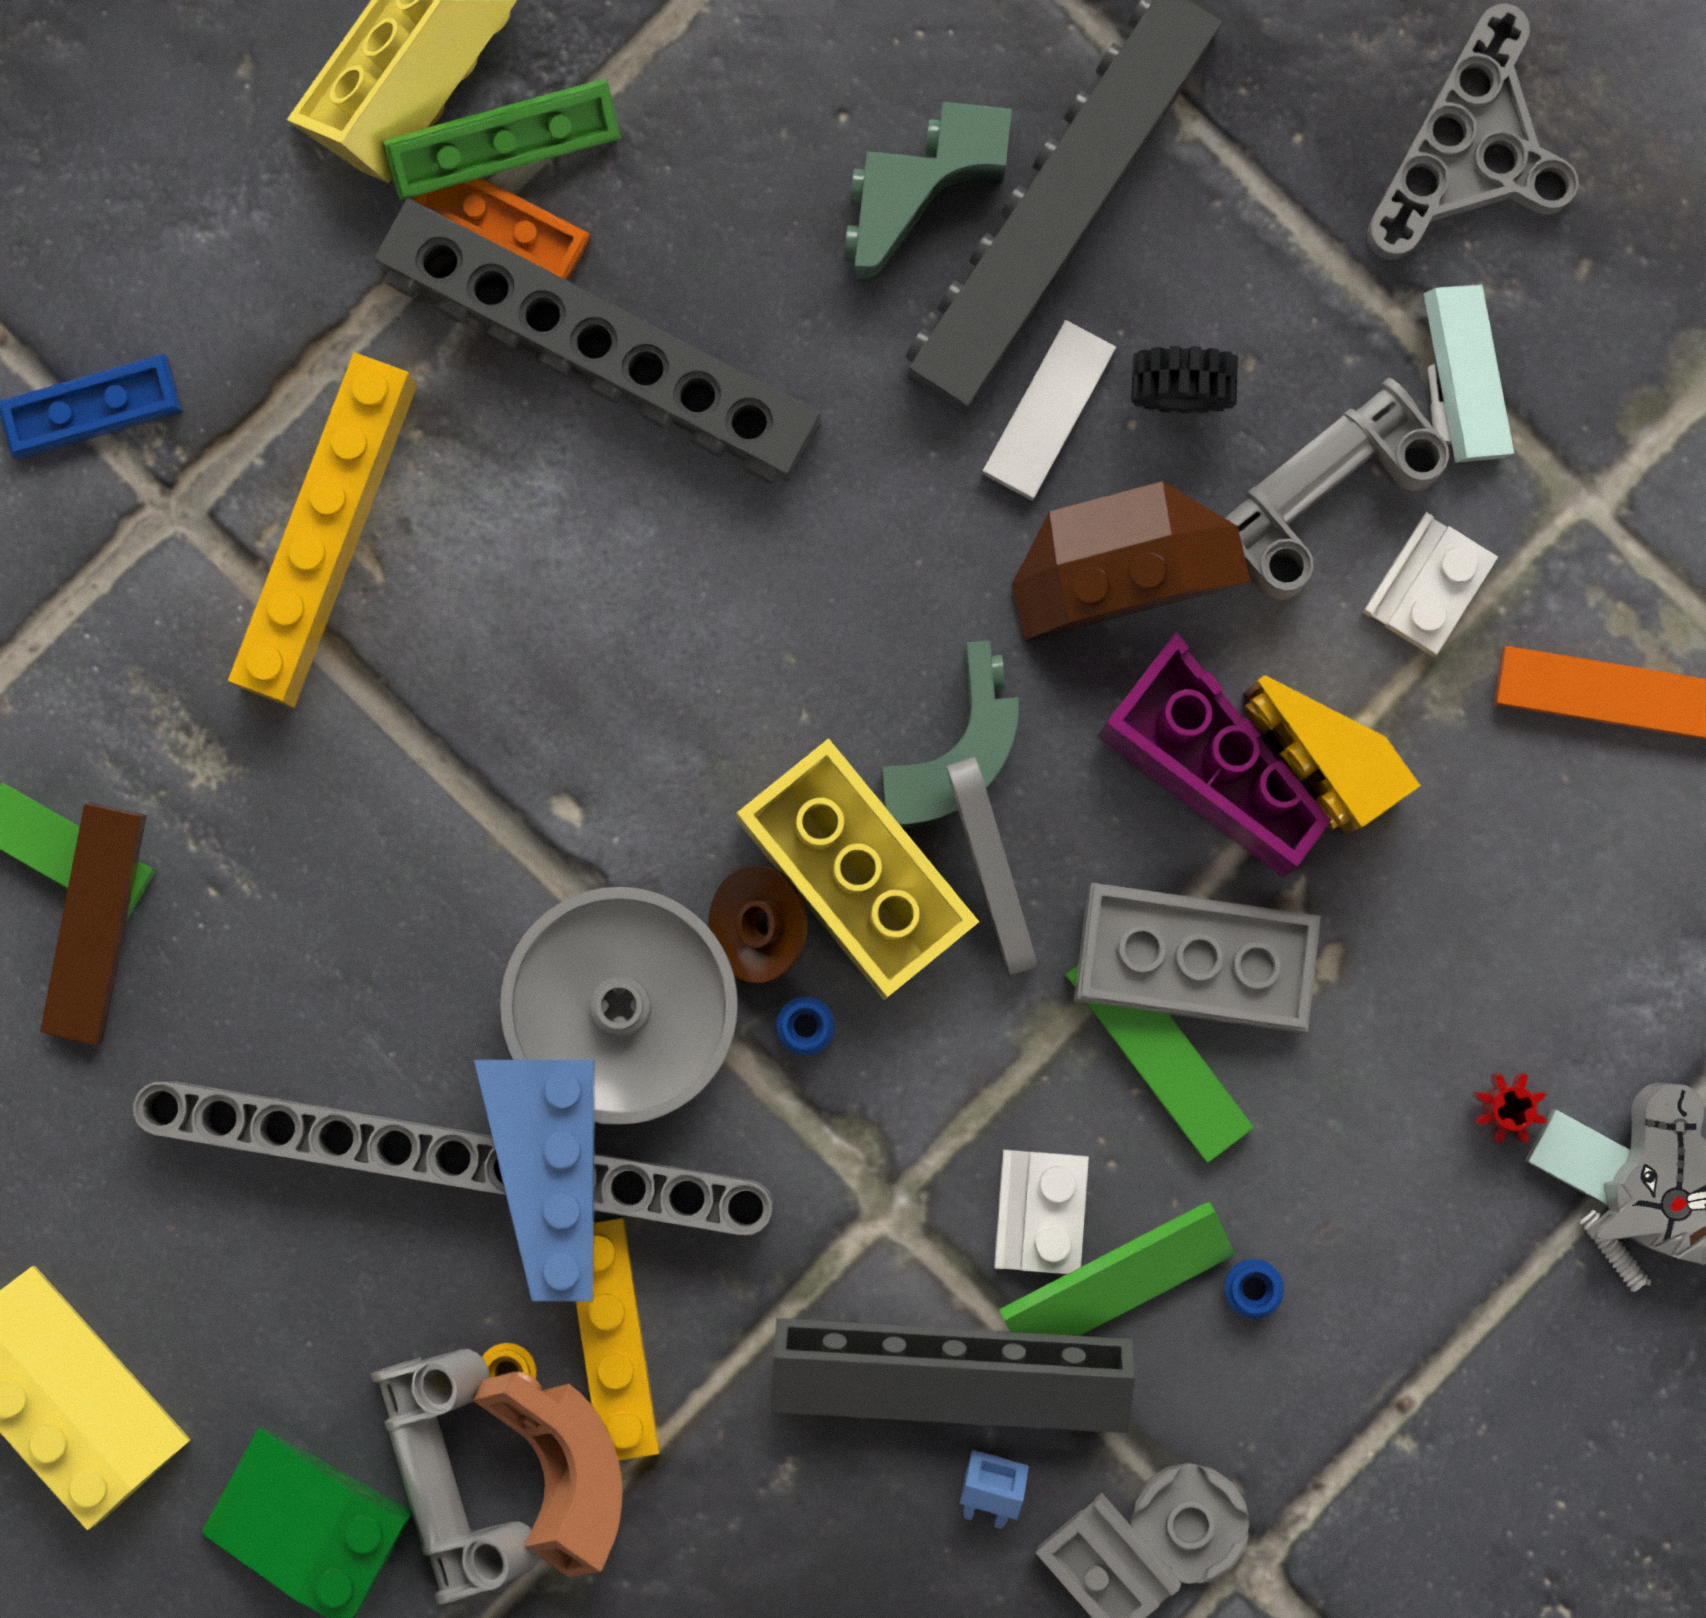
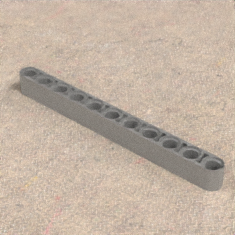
(425, 1163)

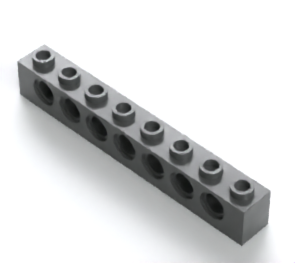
(423, 235)

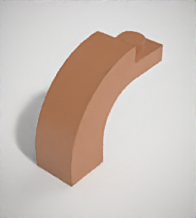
(578, 1468)

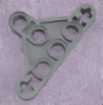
(1486, 121)

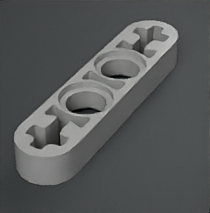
(991, 866)

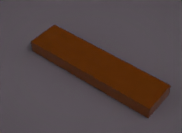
(93, 923)

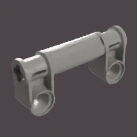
(1323, 466)
(460, 1558)

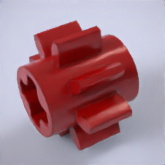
(1523, 1115)

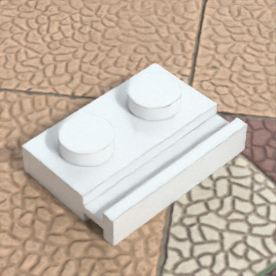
(1430, 584)
(1041, 1211)

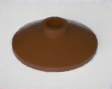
(740, 923)

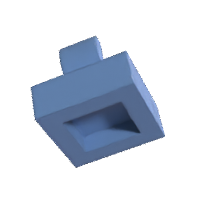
(994, 1487)

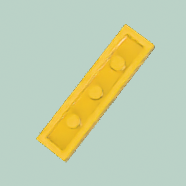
(616, 1347)

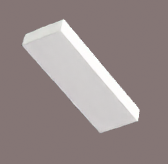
(1049, 410)

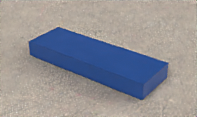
(90, 406)

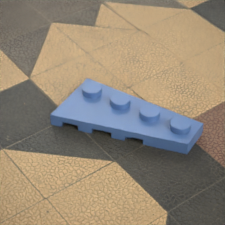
(546, 1156)

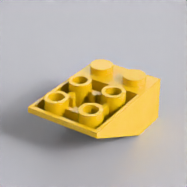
(1342, 760)

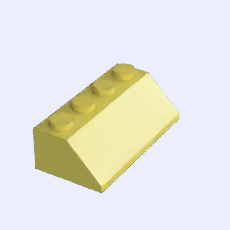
(395, 74)
(856, 869)
(75, 1404)

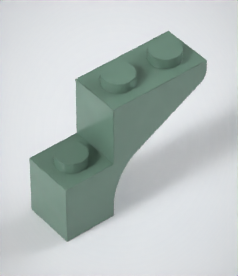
(900, 188)

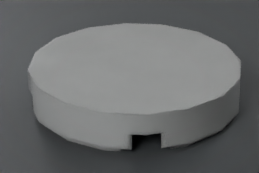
(1192, 1521)

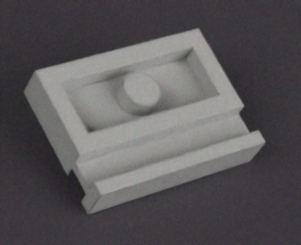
(1107, 1564)

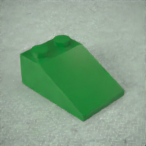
(306, 1526)

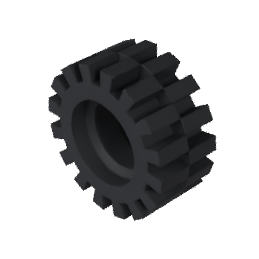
(1184, 379)

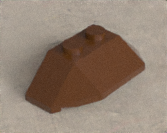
(1125, 559)

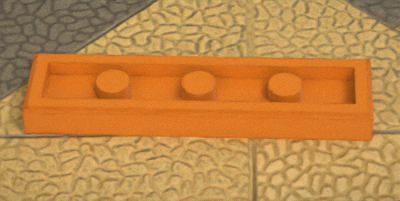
(1602, 692)

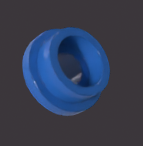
(788, 1016)
(1271, 1295)

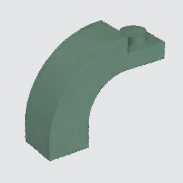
(923, 791)

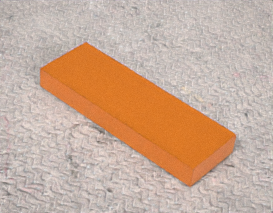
(511, 224)

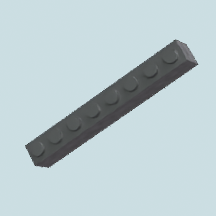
(1062, 201)

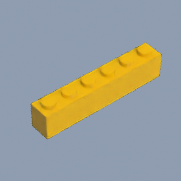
(323, 530)

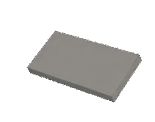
(1197, 958)

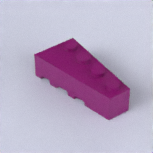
(1213, 761)

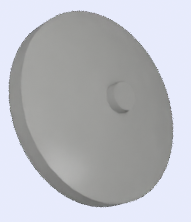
(628, 986)

